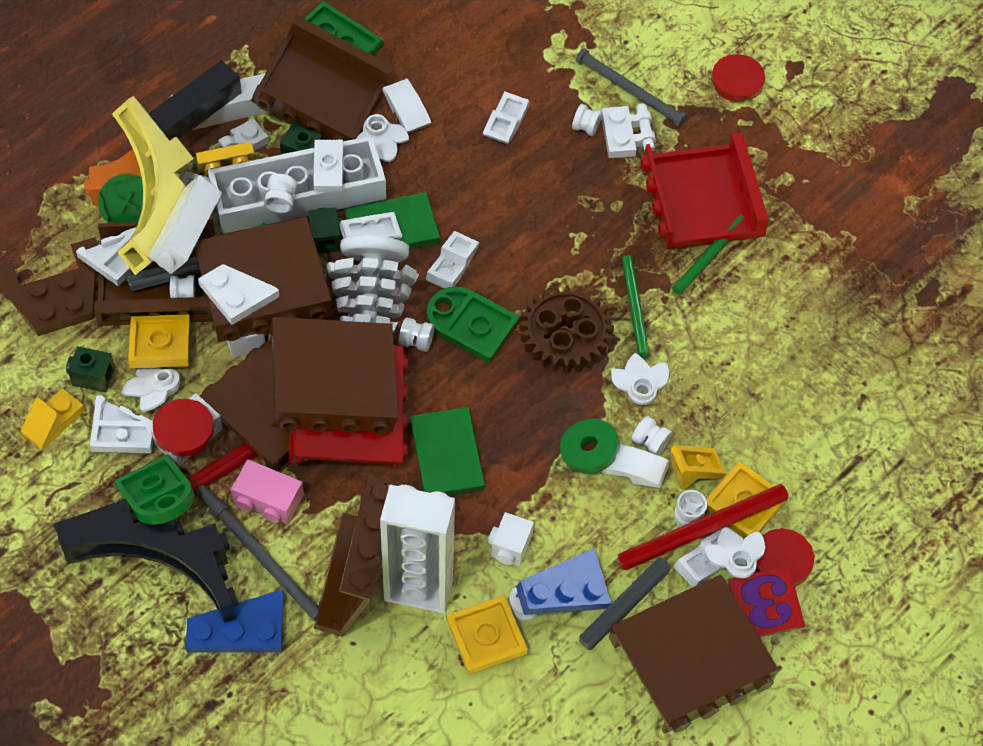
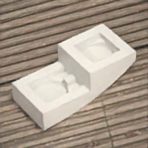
(407, 106)
(507, 118)
(453, 260)
(640, 466)
(695, 565)

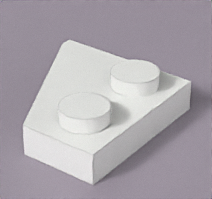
(106, 259)
(236, 292)
(119, 429)

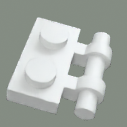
(619, 127)

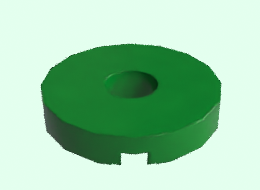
(586, 432)

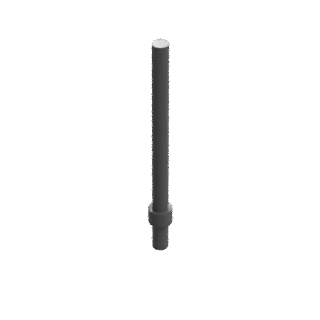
(221, 511)

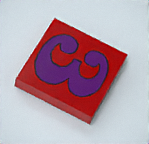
(769, 601)

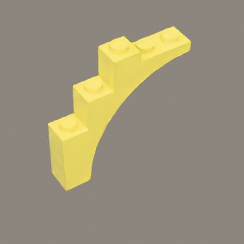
(158, 164)

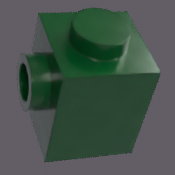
(298, 139)
(325, 229)
(90, 369)

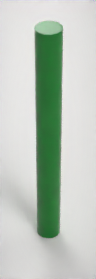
(702, 262)
(635, 306)

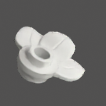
(386, 137)
(640, 377)
(152, 386)
(734, 550)

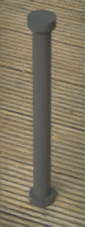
(677, 117)

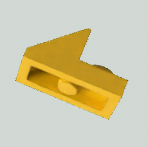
(50, 419)
(695, 463)

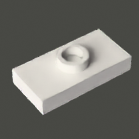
(328, 166)
(375, 225)

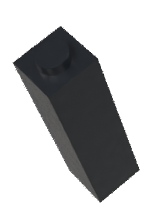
(197, 101)

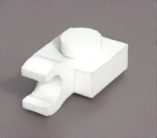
(247, 132)

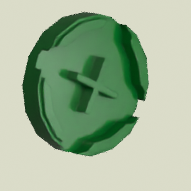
(121, 198)

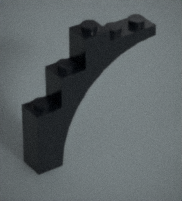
(118, 532)

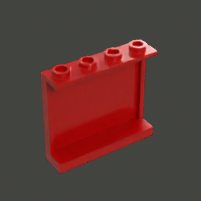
(703, 194)
(359, 445)

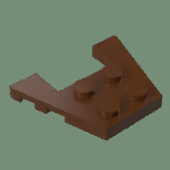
(55, 300)

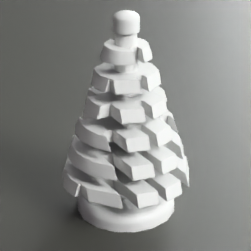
(374, 283)

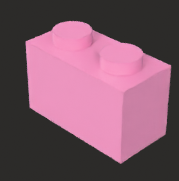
(267, 492)

